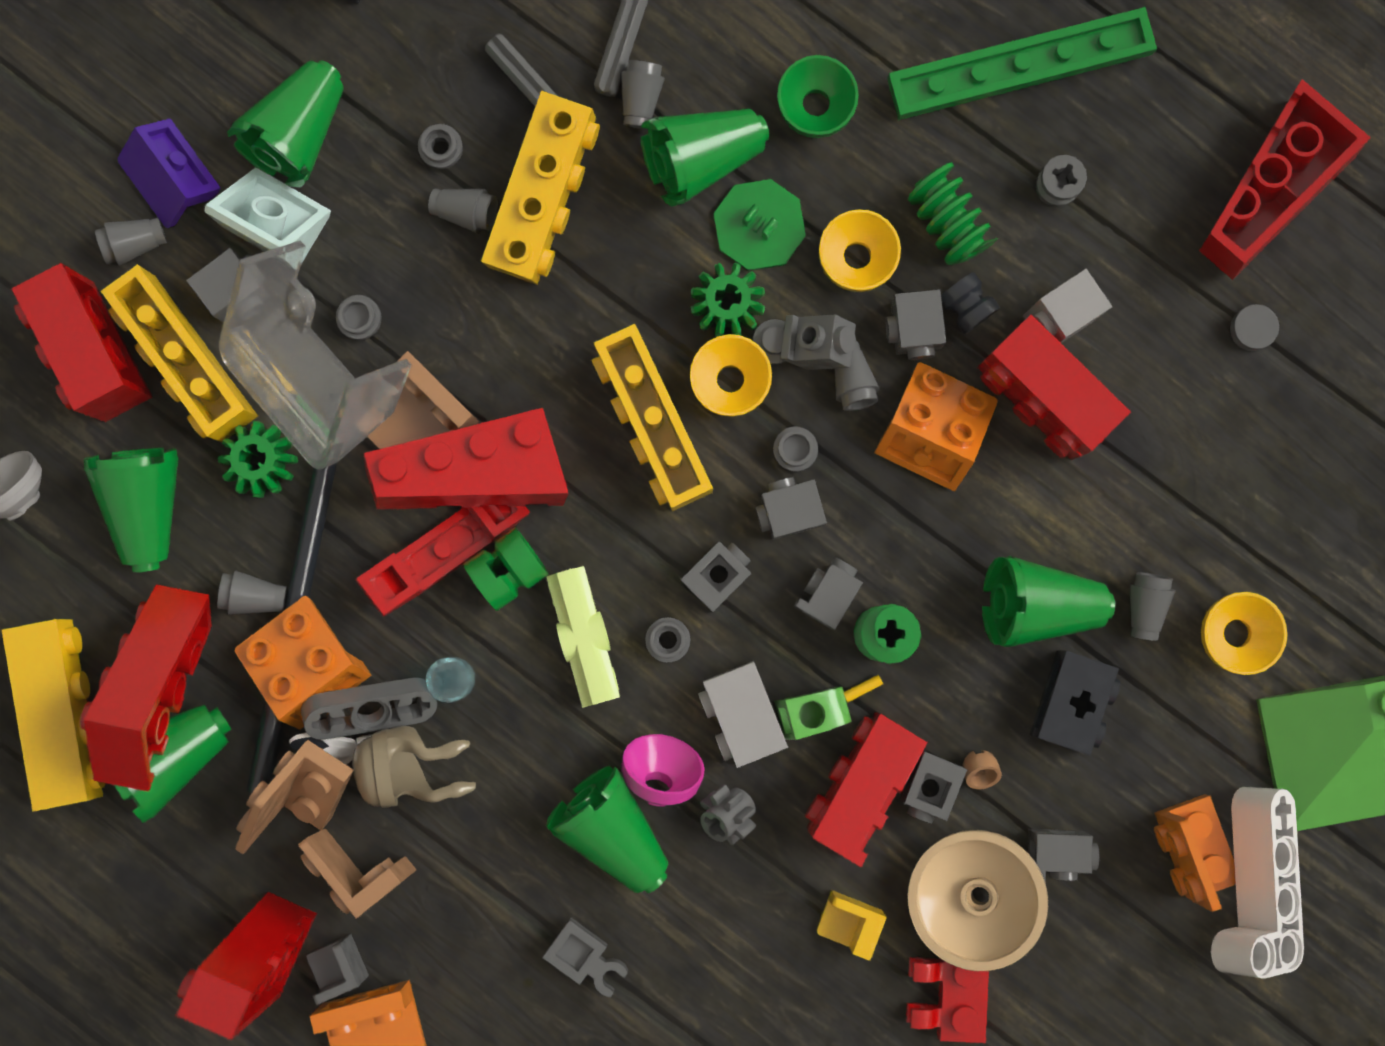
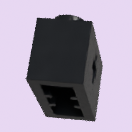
(1062, 723)

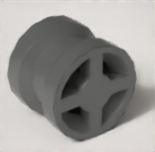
(1054, 189)

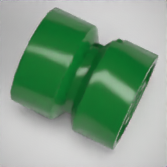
(519, 559)

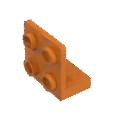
(937, 427)
(297, 659)
(1197, 849)
(372, 1018)

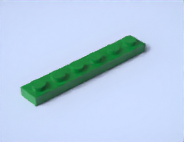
(1021, 63)

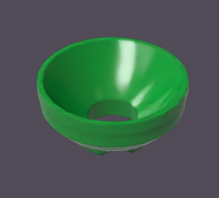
(821, 76)

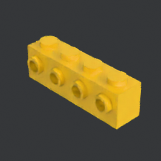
(540, 188)
(178, 353)
(654, 419)
(48, 707)

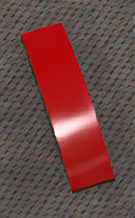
(437, 554)

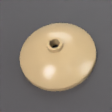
(971, 931)

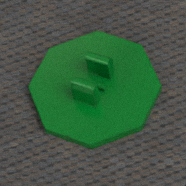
(759, 225)

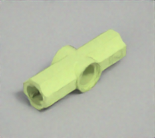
(583, 636)

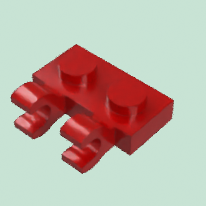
(961, 1004)

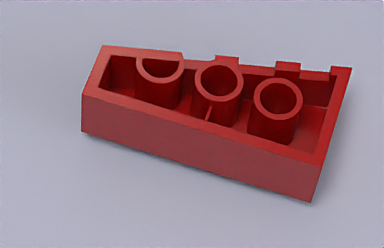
(1293, 165)
(482, 464)
(144, 686)
(246, 968)

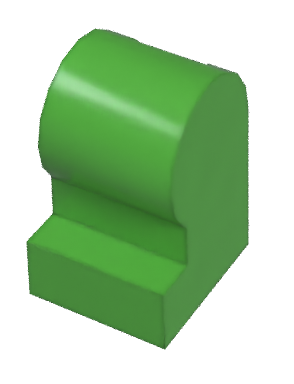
(812, 713)

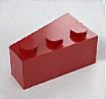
(864, 786)

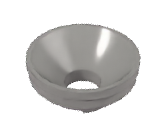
(18, 483)

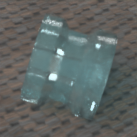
(456, 674)

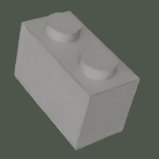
(1070, 306)
(743, 714)

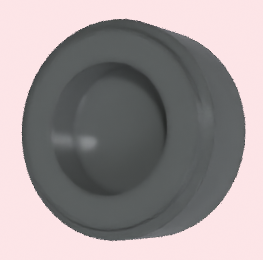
(1254, 327)

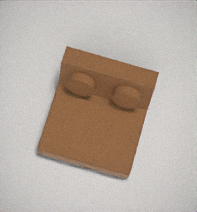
(422, 410)
(305, 784)
(350, 888)

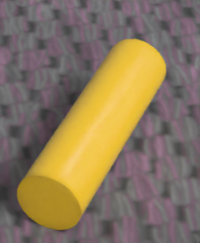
(863, 688)

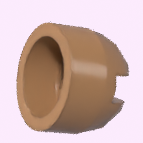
(982, 770)

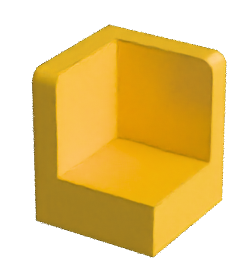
(851, 924)

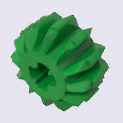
(717, 289)
(240, 459)

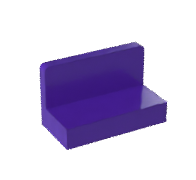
(166, 170)

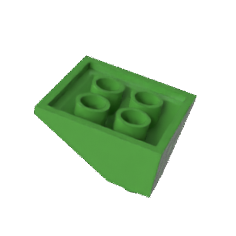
(1328, 750)

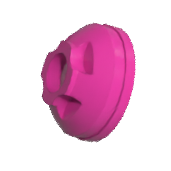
(663, 760)

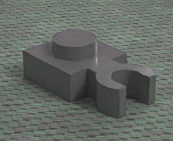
(579, 953)

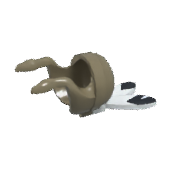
(387, 764)

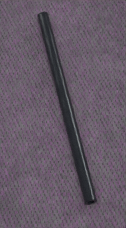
(299, 586)

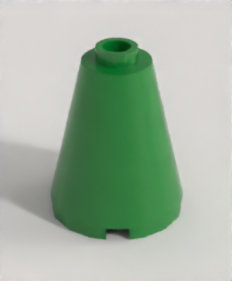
(290, 123)
(700, 149)
(136, 502)
(1040, 602)
(192, 743)
(611, 831)

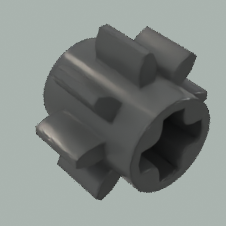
(728, 814)

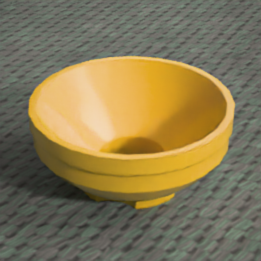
(864, 229)
(737, 353)
(1265, 633)

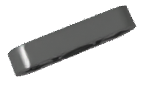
(353, 698)

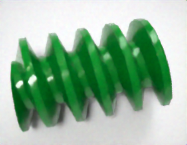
(950, 216)
(895, 618)

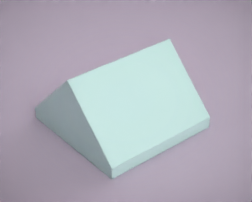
(268, 212)

